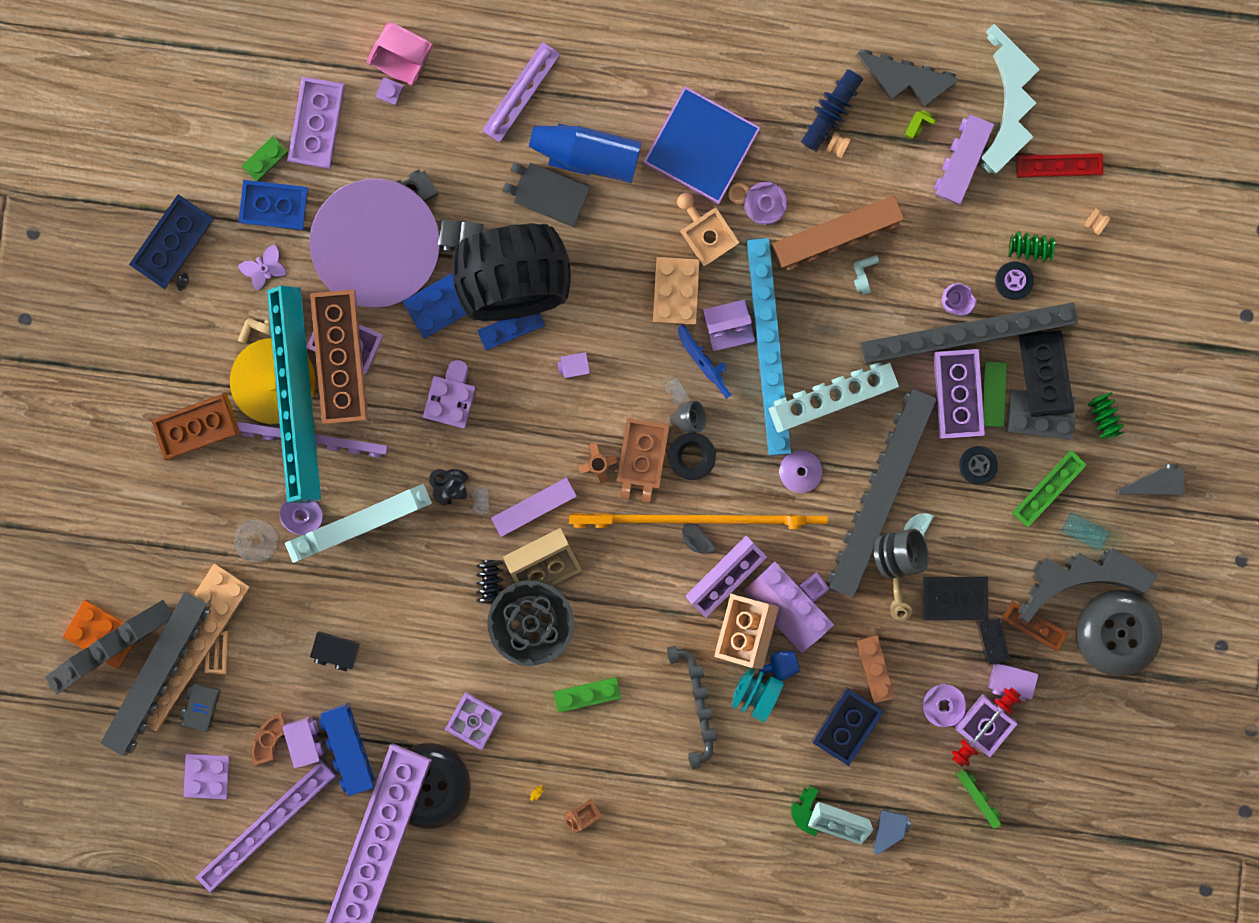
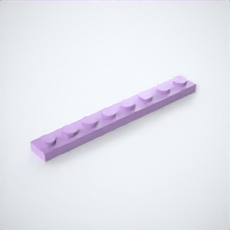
(332, 443)

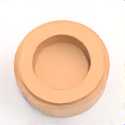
(737, 193)

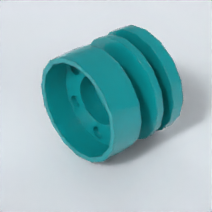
(757, 694)

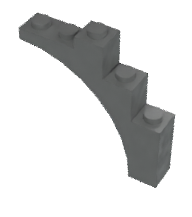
(1113, 569)
(108, 646)

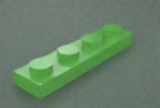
(1049, 488)

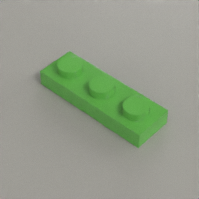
(587, 694)
(979, 798)

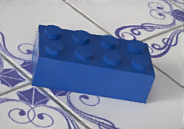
(348, 749)

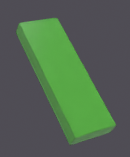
(994, 393)

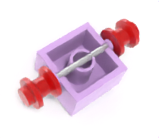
(986, 725)

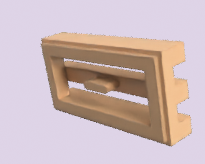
(216, 656)

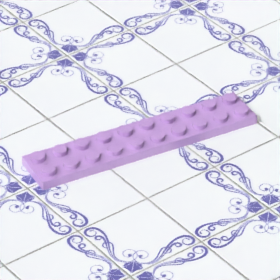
(379, 836)

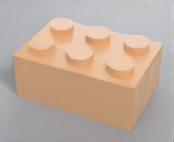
(676, 291)
(746, 631)

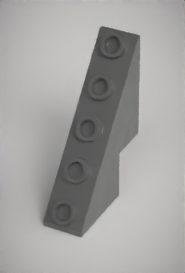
(897, 77)

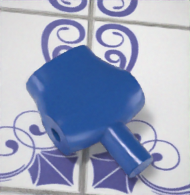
(783, 665)

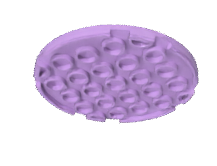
(375, 241)

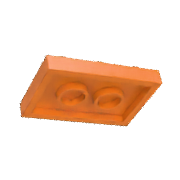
(92, 624)

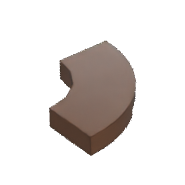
(266, 740)

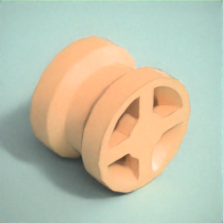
(838, 145)
(1097, 221)

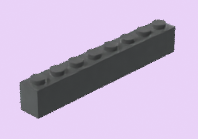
(156, 673)

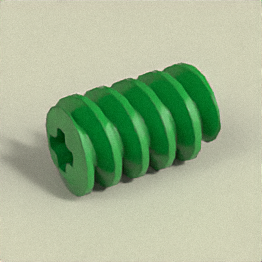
(1031, 246)
(1106, 416)

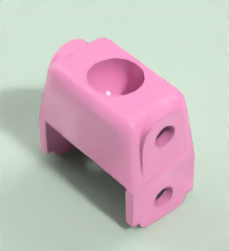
(400, 53)

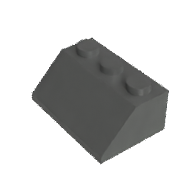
(1051, 426)

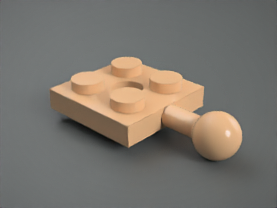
(695, 231)

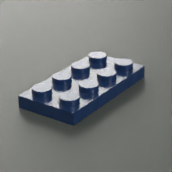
(171, 241)

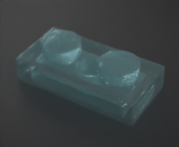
(1084, 531)

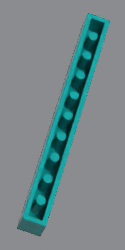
(294, 395)

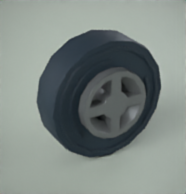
(982, 471)

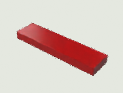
(1059, 165)

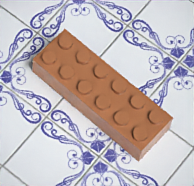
(837, 232)
(339, 356)

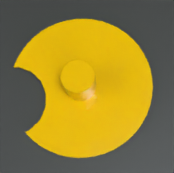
(255, 383)

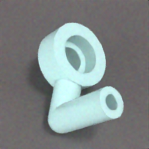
(861, 282)

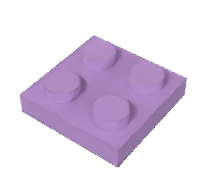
(206, 776)

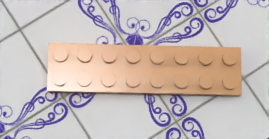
(225, 595)

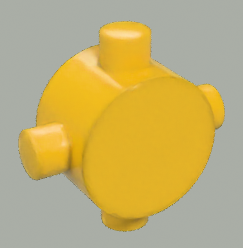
(536, 793)

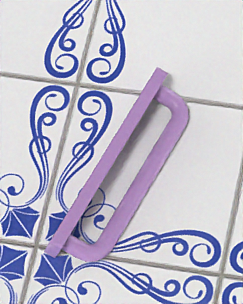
(494, 126)

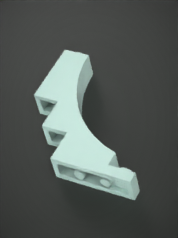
(1015, 72)
(358, 523)

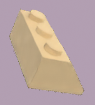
(544, 560)

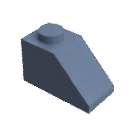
(890, 829)

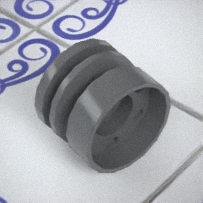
(901, 553)

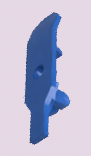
(703, 360)

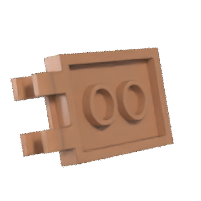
(642, 457)

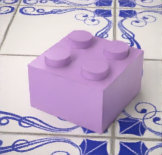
(303, 741)

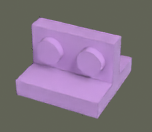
(729, 325)

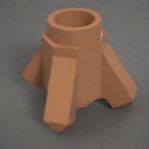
(598, 463)

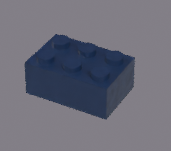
(847, 726)

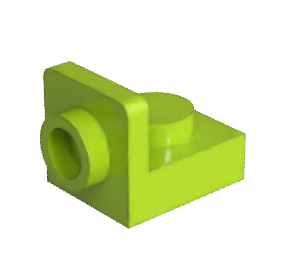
(914, 127)

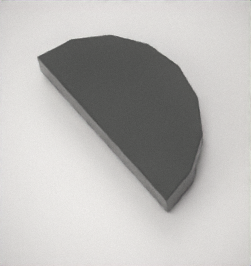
(696, 539)

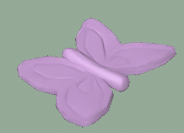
(264, 268)

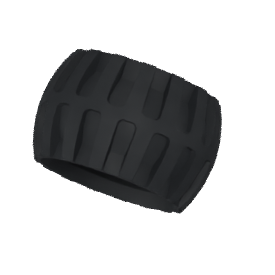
(511, 272)

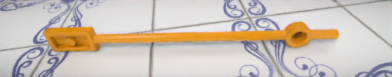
(602, 520)

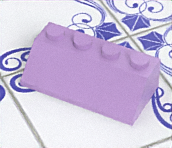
(797, 615)

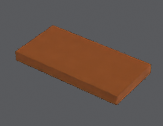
(195, 426)

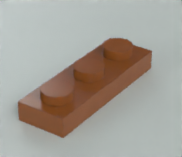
(1036, 628)

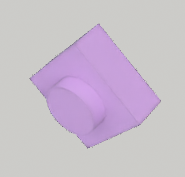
(389, 91)

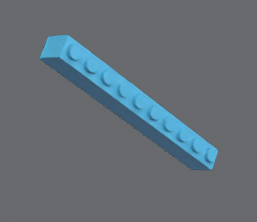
(767, 339)

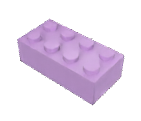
(958, 393)

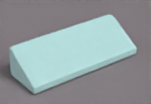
(840, 823)

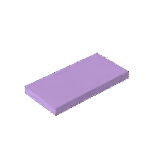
(316, 122)

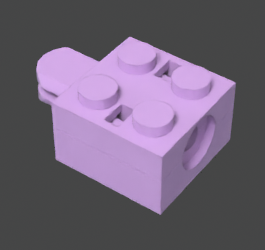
(451, 396)

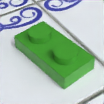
(264, 159)

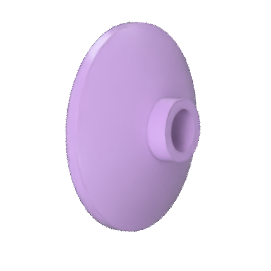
(792, 463)
(309, 512)

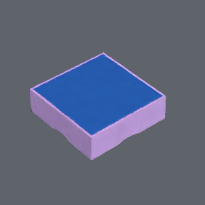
(701, 145)

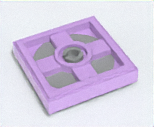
(473, 721)

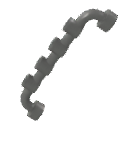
(704, 713)

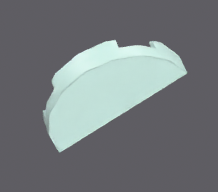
(920, 522)

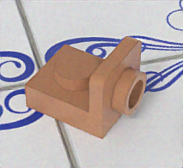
(582, 816)

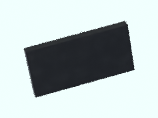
(1046, 373)

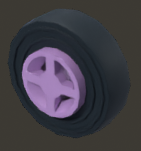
(1017, 274)

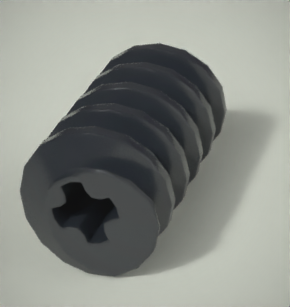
(489, 580)

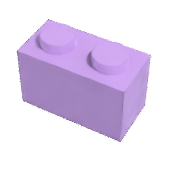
(1008, 677)

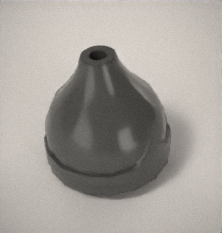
(690, 417)

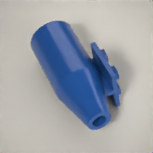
(587, 151)

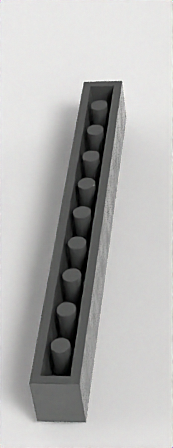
(968, 333)
(882, 492)

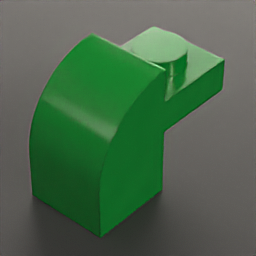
(801, 812)

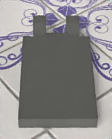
(548, 193)

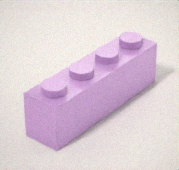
(964, 159)
(726, 576)

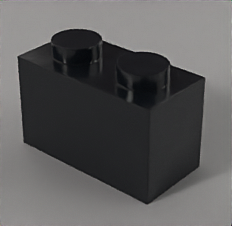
(993, 641)
(334, 651)

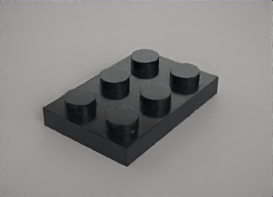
(955, 598)

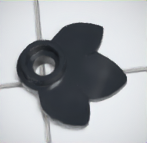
(451, 486)

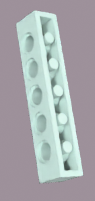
(785, 419)

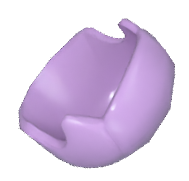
(958, 299)

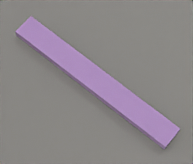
(266, 826)

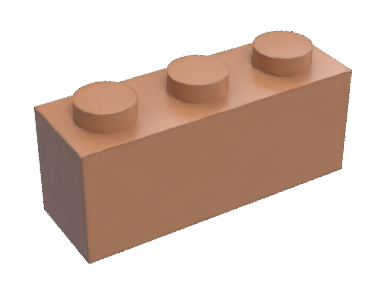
(875, 668)

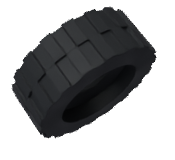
(703, 444)

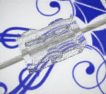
(678, 393)
(481, 497)

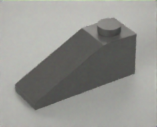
(1161, 481)

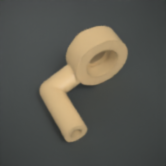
(251, 323)
(900, 603)

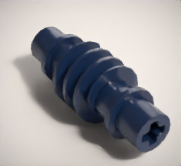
(831, 110)

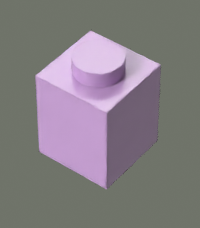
(574, 365)

